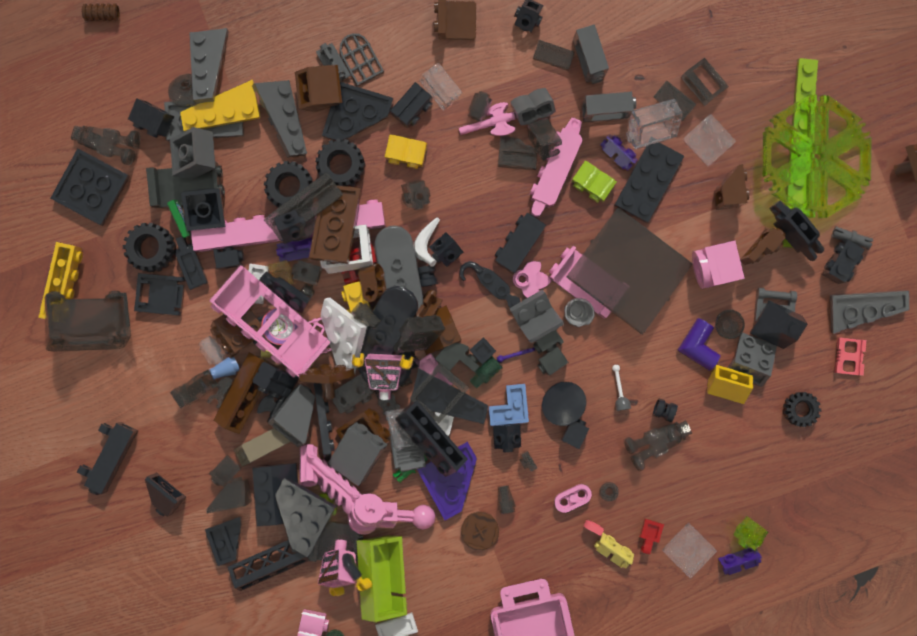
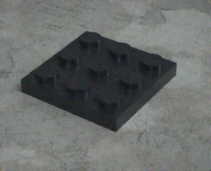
(90, 187)

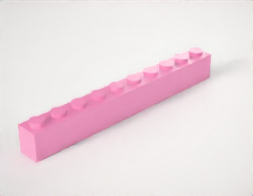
(256, 231)

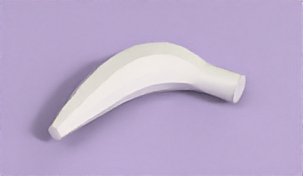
(422, 240)

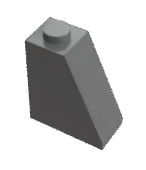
(295, 415)

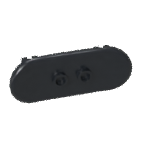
(392, 309)

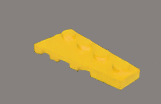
(228, 108)

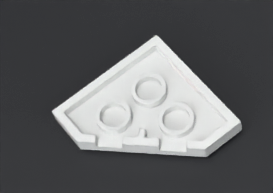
(343, 332)

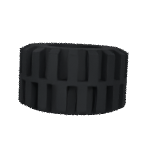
(336, 148)
(278, 174)
(134, 243)

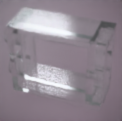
(665, 112)

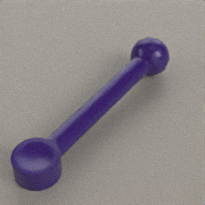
(500, 358)

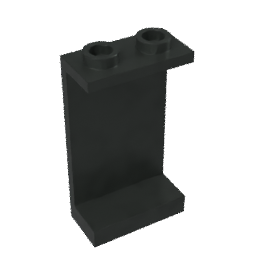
(165, 187)

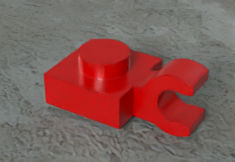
(651, 532)

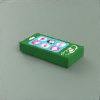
(179, 217)

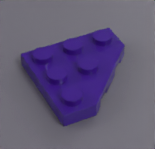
(450, 491)

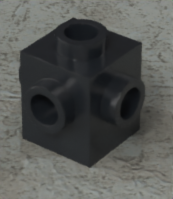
(528, 15)
(290, 226)
(445, 250)
(507, 437)

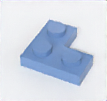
(515, 411)

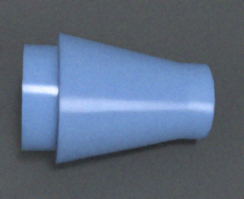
(225, 368)

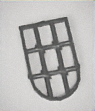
(352, 53)

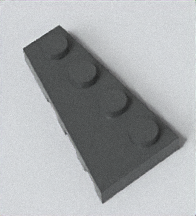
(206, 58)
(861, 308)

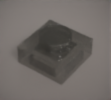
(527, 461)

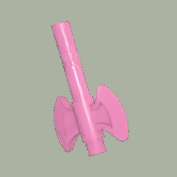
(499, 120)

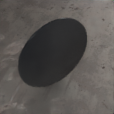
(564, 403)

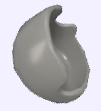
(579, 312)

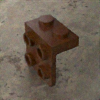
(455, 20)
(231, 336)

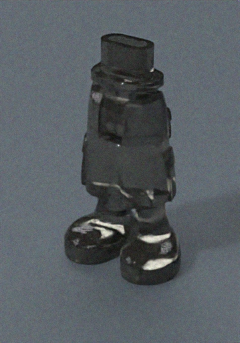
(105, 141)
(659, 442)

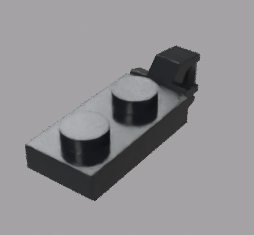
(190, 264)
(285, 291)

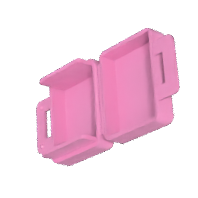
(532, 617)

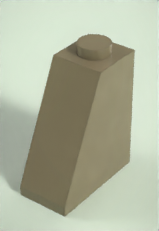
(260, 446)

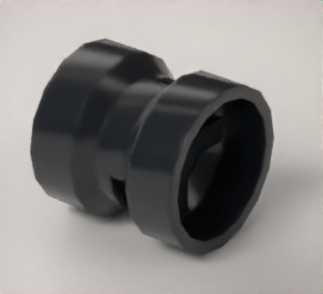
(427, 276)
(665, 410)

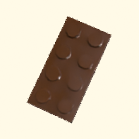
(336, 228)

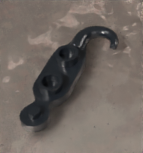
(491, 282)

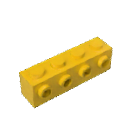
(62, 272)

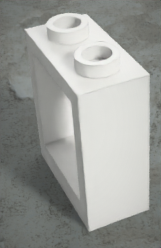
(362, 232)

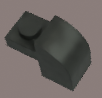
(453, 353)

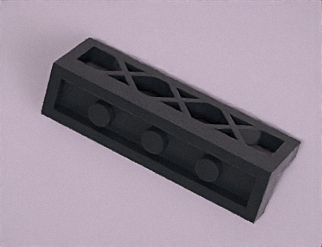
(266, 571)

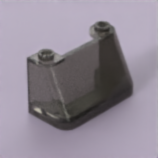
(86, 322)

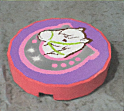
(280, 328)

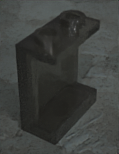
(331, 533)

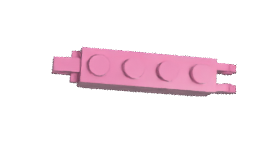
(557, 168)

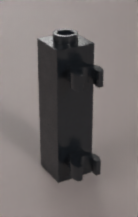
(110, 458)

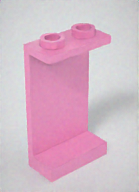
(559, 274)

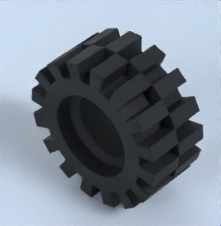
(813, 406)

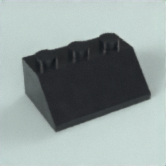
(266, 484)

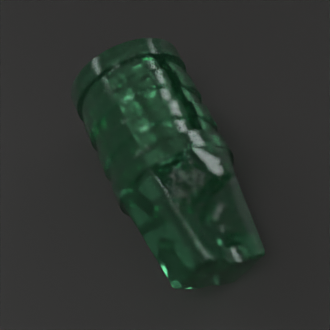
(486, 372)

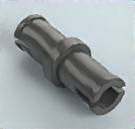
(860, 240)

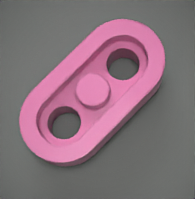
(572, 497)

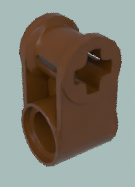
(372, 282)

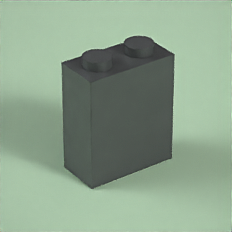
(357, 453)

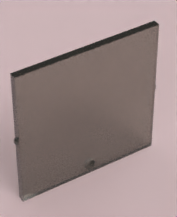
(629, 270)

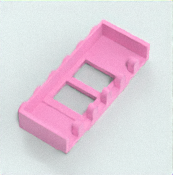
(240, 294)

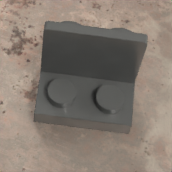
(536, 316)
(754, 358)

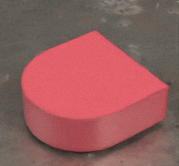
(594, 527)

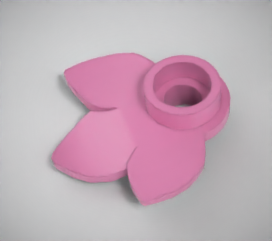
(534, 279)

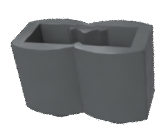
(533, 106)

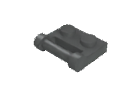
(762, 293)

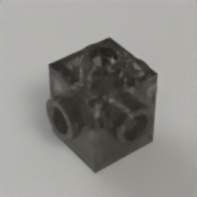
(415, 194)

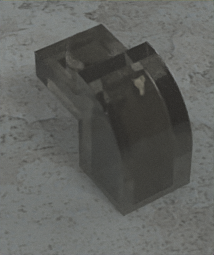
(194, 389)

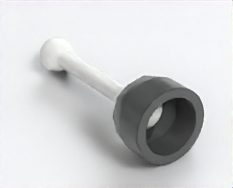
(621, 403)

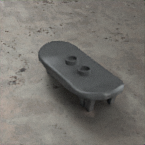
(398, 259)

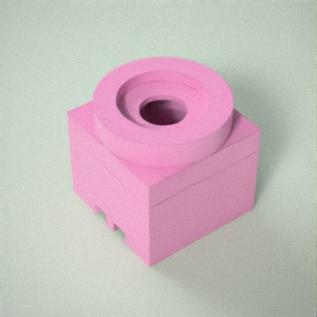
(717, 265)

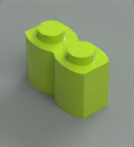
(593, 181)

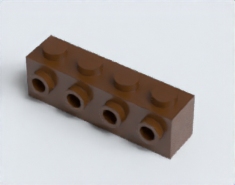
(241, 396)

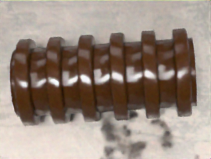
(100, 12)

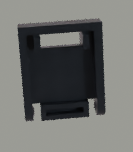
(163, 294)

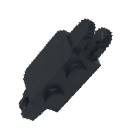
(798, 229)

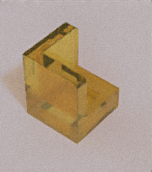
(283, 270)

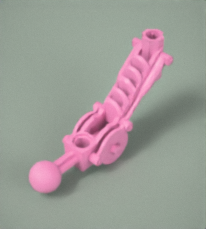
(364, 511)

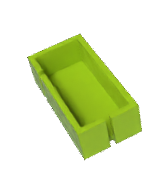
(383, 564)

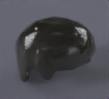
(730, 324)

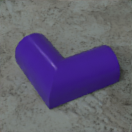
(694, 346)

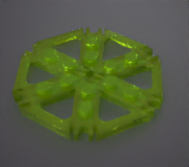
(817, 143)

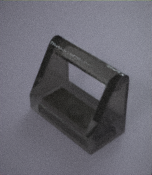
(698, 87)

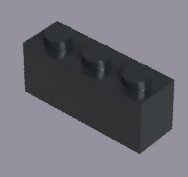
(519, 242)

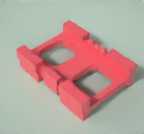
(857, 357)

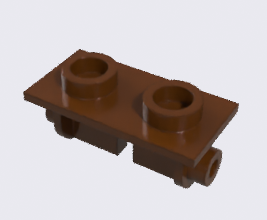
(430, 304)

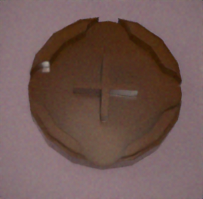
(479, 530)

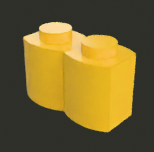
(405, 151)

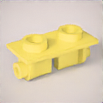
(621, 556)

